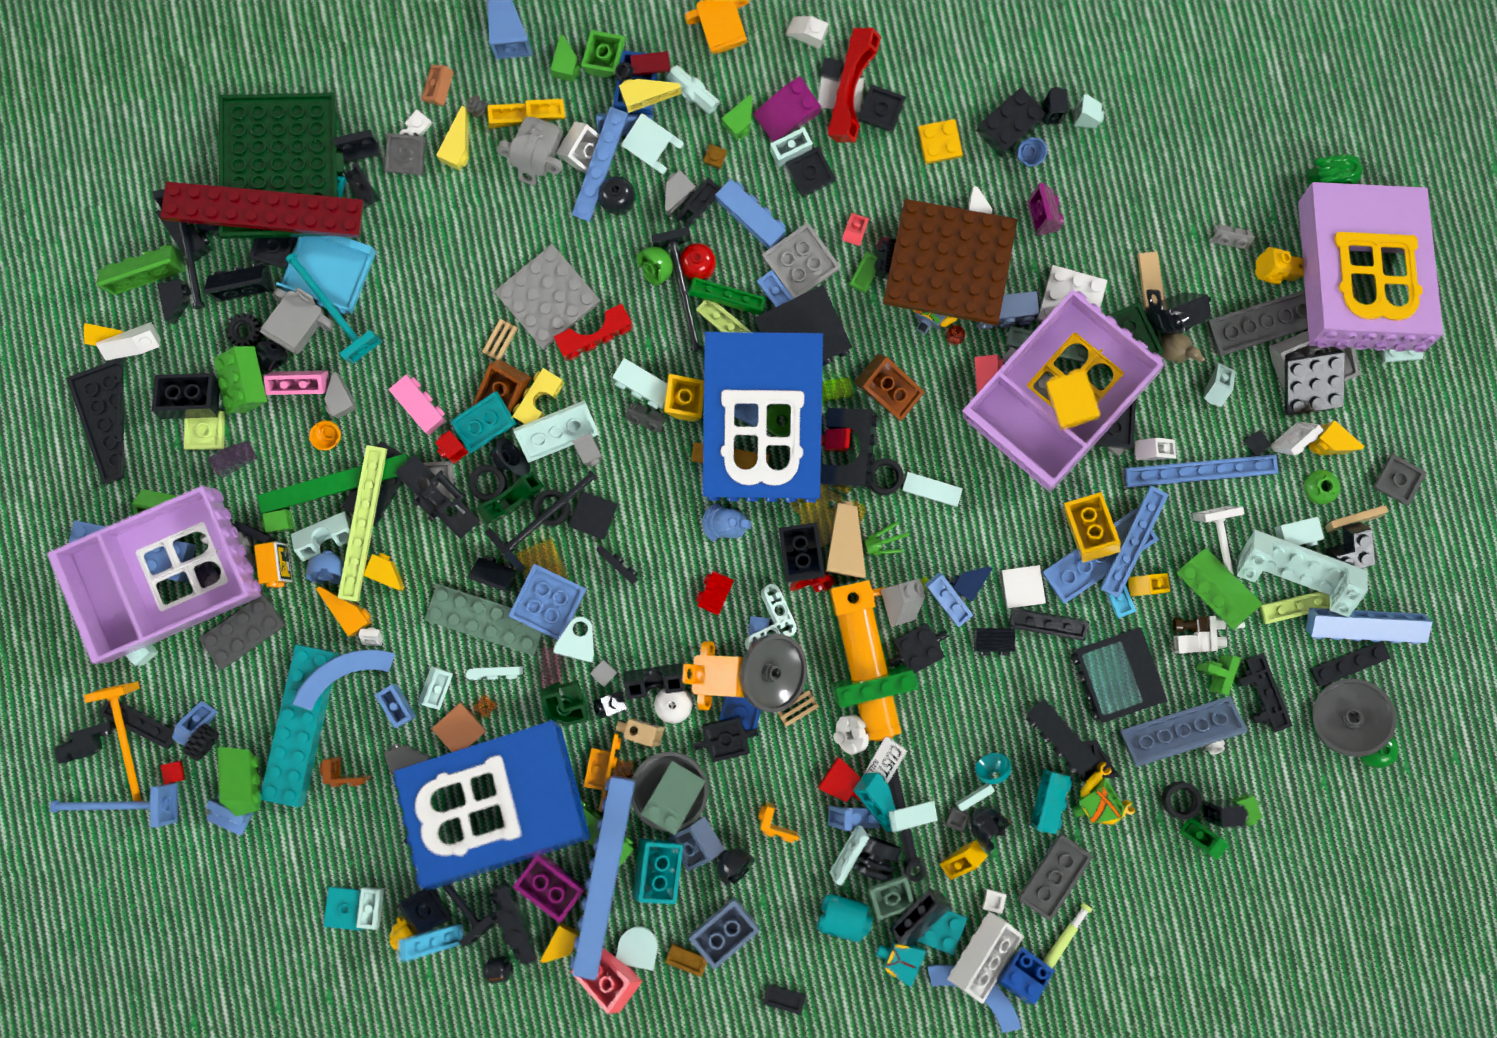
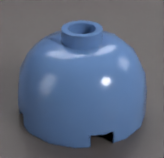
(325, 568)

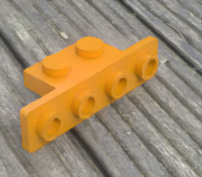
(600, 767)

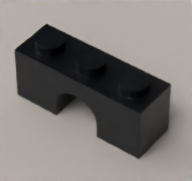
(640, 681)

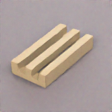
(492, 338)
(811, 699)

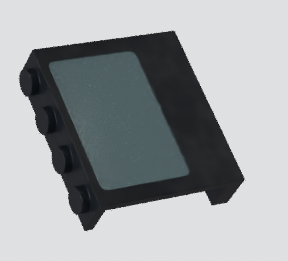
(1118, 675)

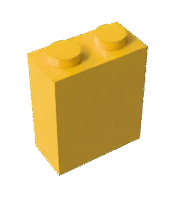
(1072, 399)

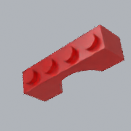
(615, 323)

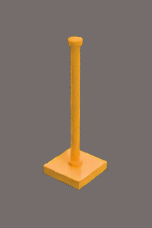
(112, 695)

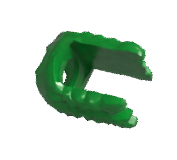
(1336, 169)

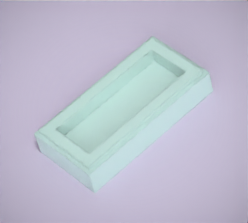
(975, 797)

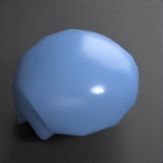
(1032, 151)

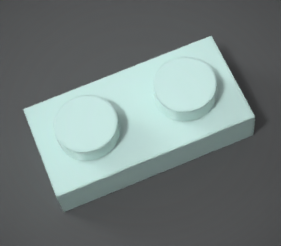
(1391, 355)

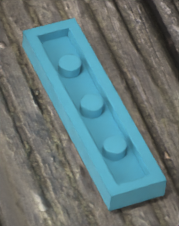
(430, 942)

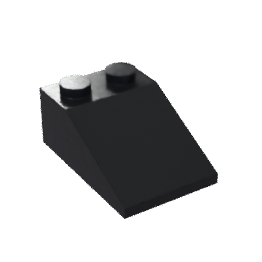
(801, 552)

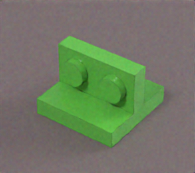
(1222, 673)

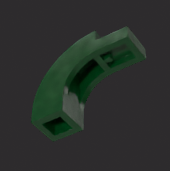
(511, 499)

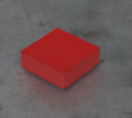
(173, 772)

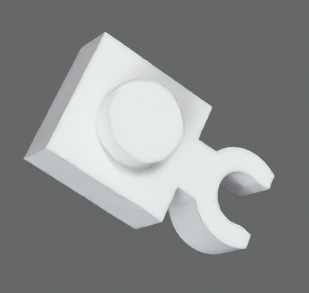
(416, 124)

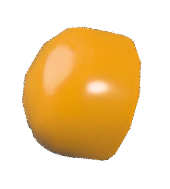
(324, 435)

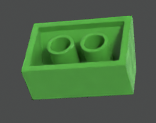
(238, 780)

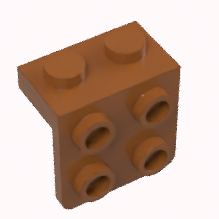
(331, 773)

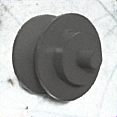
(476, 106)

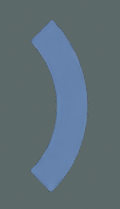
(338, 667)
(995, 1000)

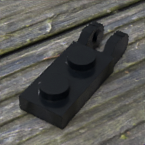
(699, 202)

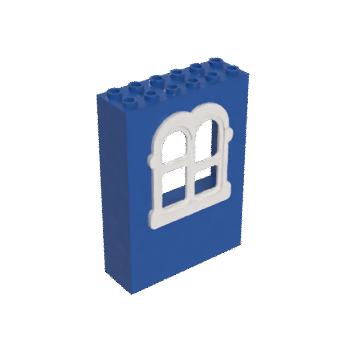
(762, 372)
(532, 789)

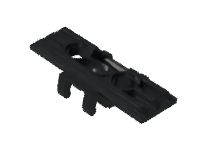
(433, 500)

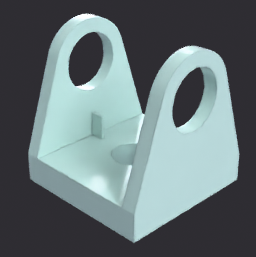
(576, 646)

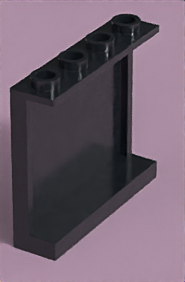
(809, 314)

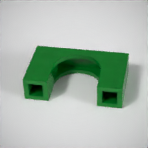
(897, 681)

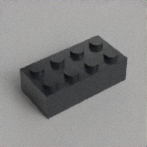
(1063, 738)

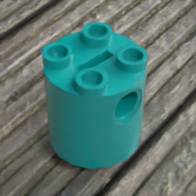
(844, 918)

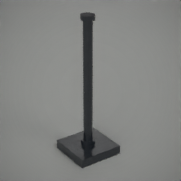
(671, 240)
(198, 304)
(508, 547)
(479, 927)

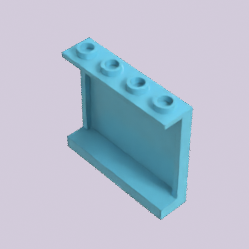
(336, 267)

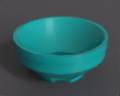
(990, 764)

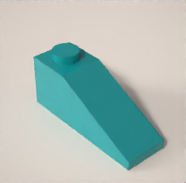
(876, 797)

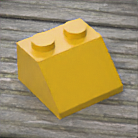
(684, 398)
(1334, 441)

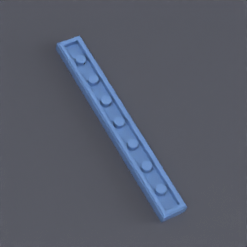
(1200, 471)

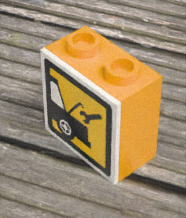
(273, 564)

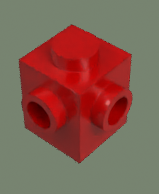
(450, 447)

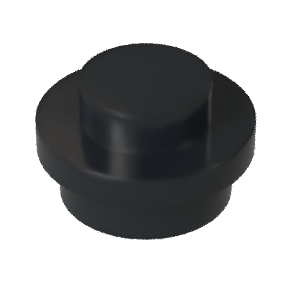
(624, 71)

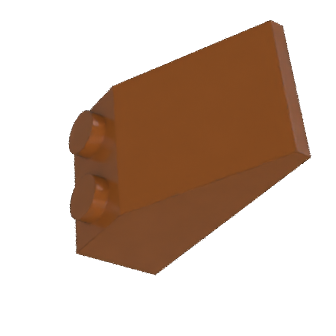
(506, 380)
(889, 386)

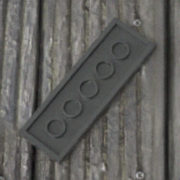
(1259, 323)

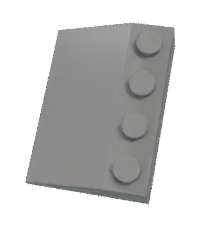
(1299, 346)

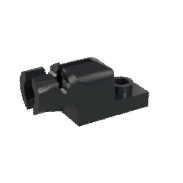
(83, 742)

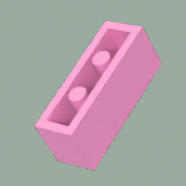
(296, 382)
(418, 404)

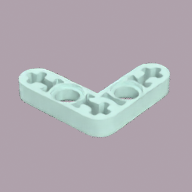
(779, 621)

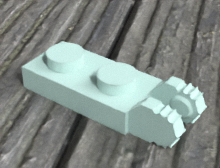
(492, 673)

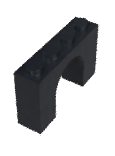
(857, 473)

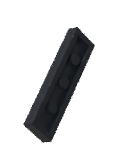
(1048, 624)
(1350, 663)
(141, 724)

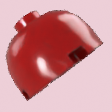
(698, 261)

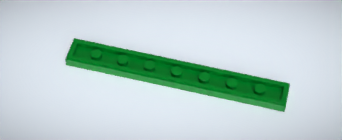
(323, 486)

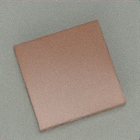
(458, 729)

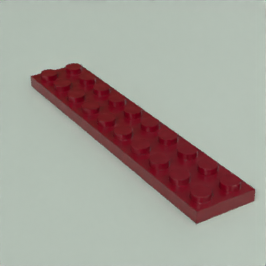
(262, 209)

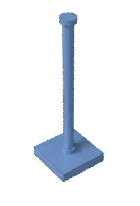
(162, 805)

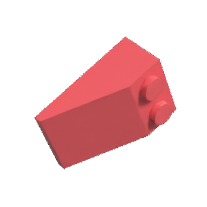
(613, 984)

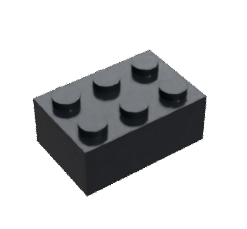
(1011, 122)
(186, 396)

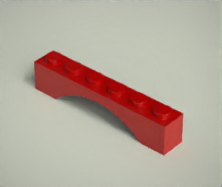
(861, 50)

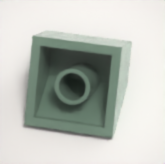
(891, 897)

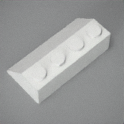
(985, 957)

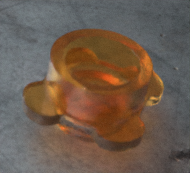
(485, 701)
(628, 767)

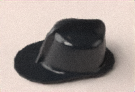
(509, 457)

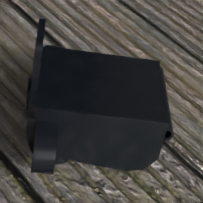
(1177, 312)

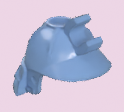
(724, 522)

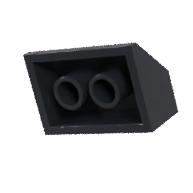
(239, 282)

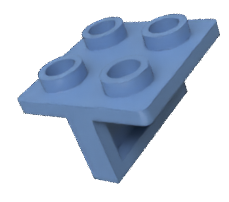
(225, 818)

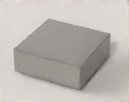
(603, 673)

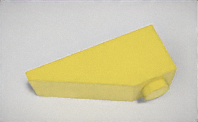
(643, 93)
(455, 146)

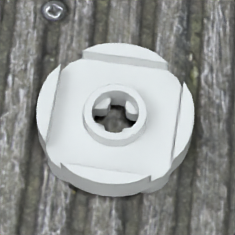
(843, 736)

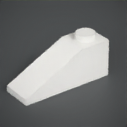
(130, 342)

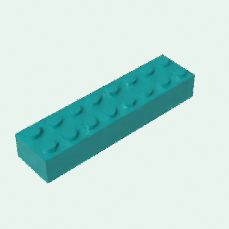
(296, 733)

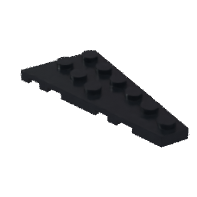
(100, 406)

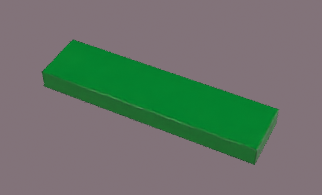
(727, 296)

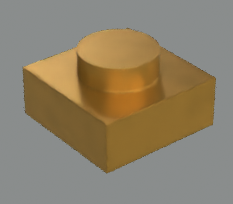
(715, 156)

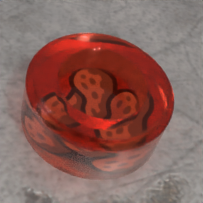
(955, 335)

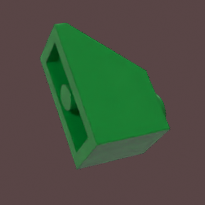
(1204, 838)

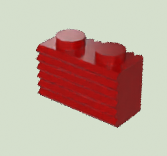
(715, 592)

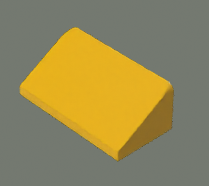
(96, 333)

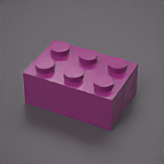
(549, 887)

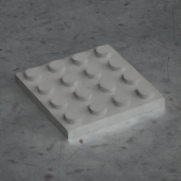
(547, 296)

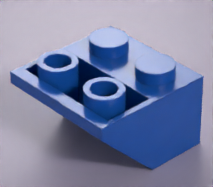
(1025, 976)

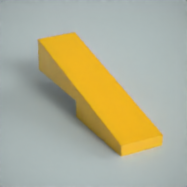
(514, 114)

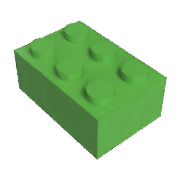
(240, 379)

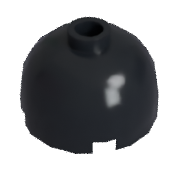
(617, 195)
(733, 865)

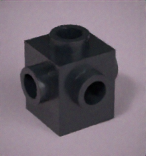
(270, 355)

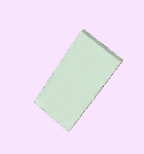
(555, 431)

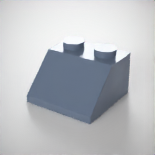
(698, 842)

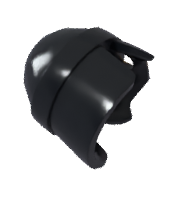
(985, 825)

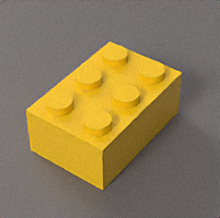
(1092, 527)

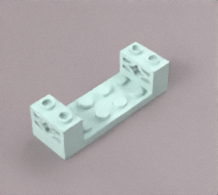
(1306, 567)

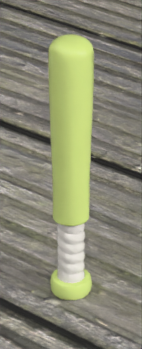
(1063, 941)

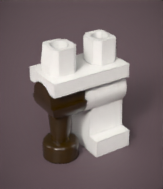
(1204, 635)

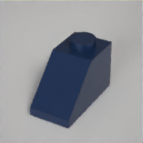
(970, 582)

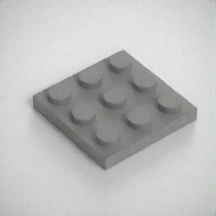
(801, 261)

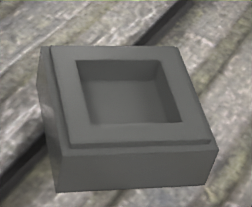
(957, 819)

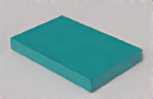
(483, 422)

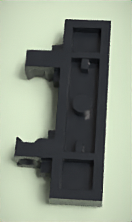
(1261, 678)

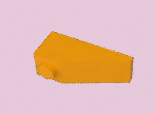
(347, 613)

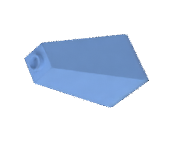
(506, 31)

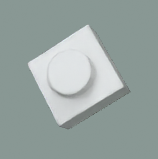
(370, 637)
(994, 901)

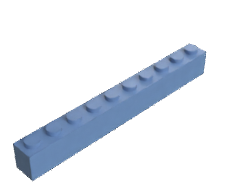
(603, 878)

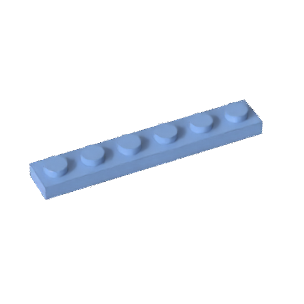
(600, 163)
(1134, 542)

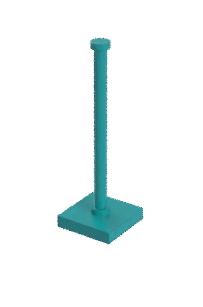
(361, 345)

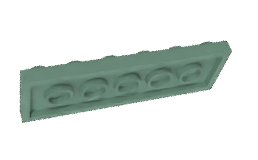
(481, 619)

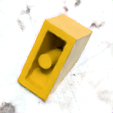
(384, 571)
(1148, 584)
(963, 860)
(561, 943)

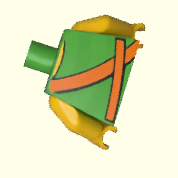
(1100, 801)

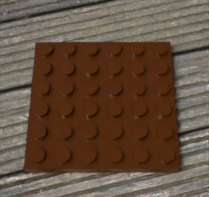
(950, 262)

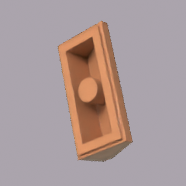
(437, 85)

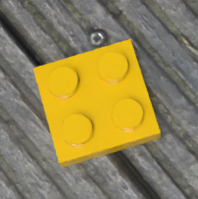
(940, 141)

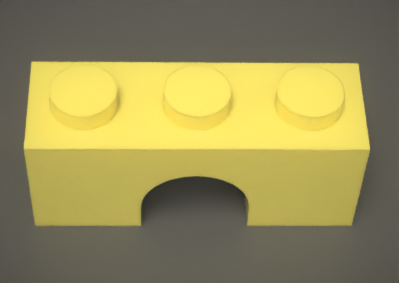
(544, 384)

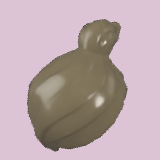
(1179, 348)

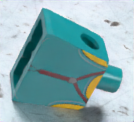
(902, 960)

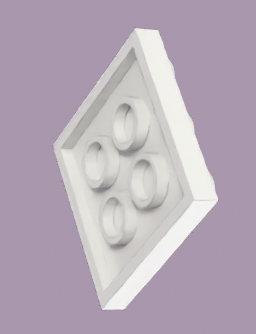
(1062, 281)

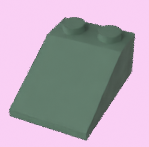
(673, 797)

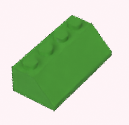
(140, 270)
(1219, 588)

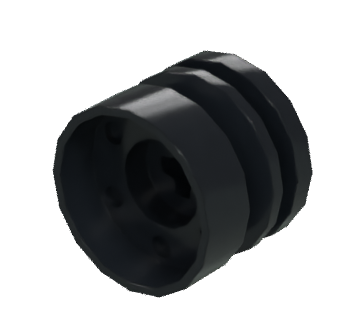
(876, 859)

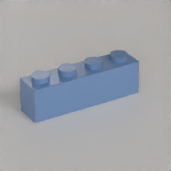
(750, 214)

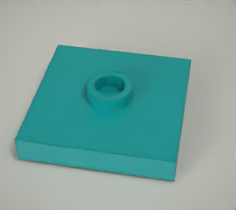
(342, 908)

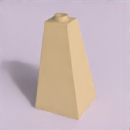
(845, 545)

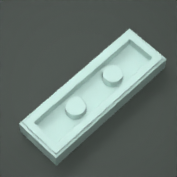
(932, 489)
(913, 816)
(849, 855)

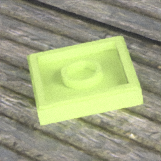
(204, 433)

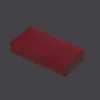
(650, 63)

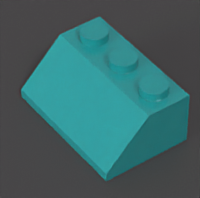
(1050, 801)
(657, 871)

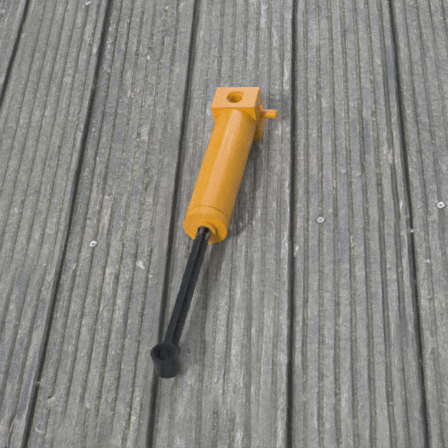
(868, 662)

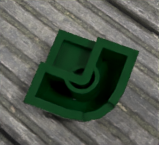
(565, 703)

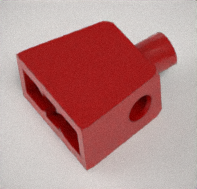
(840, 781)

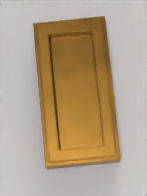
(686, 960)

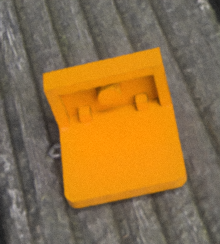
(765, 816)

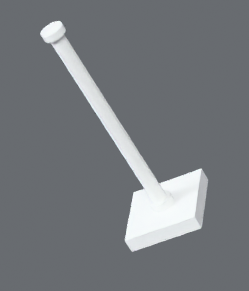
(1218, 515)

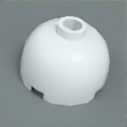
(669, 715)

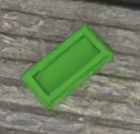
(864, 274)

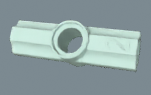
(693, 90)

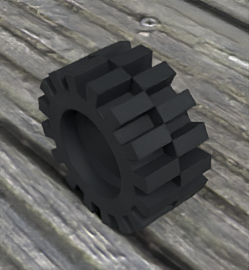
(235, 324)
(201, 742)

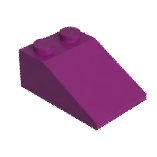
(788, 110)
(1044, 210)

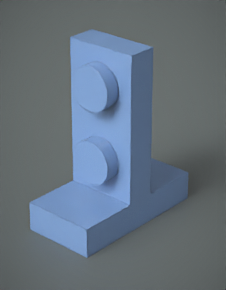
(849, 817)

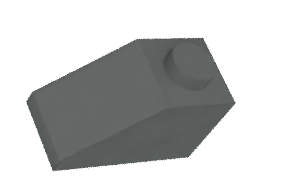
(404, 756)

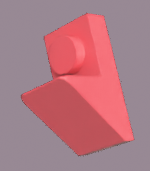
(855, 229)

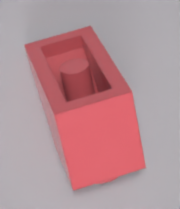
(986, 368)

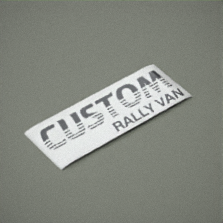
(886, 759)

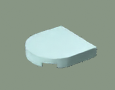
(638, 948)

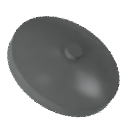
(773, 672)
(1354, 717)
(650, 774)

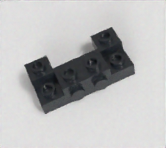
(513, 924)

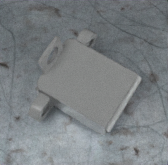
(534, 149)
(294, 320)

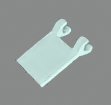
(648, 141)

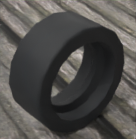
(482, 469)
(899, 477)
(537, 504)
(1196, 805)

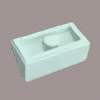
(435, 688)
(370, 908)

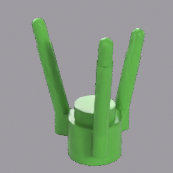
(874, 544)

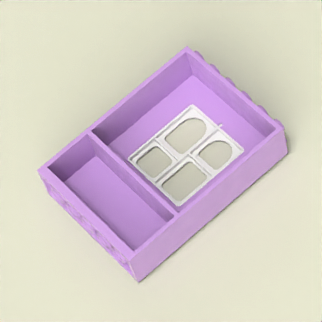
(117, 595)

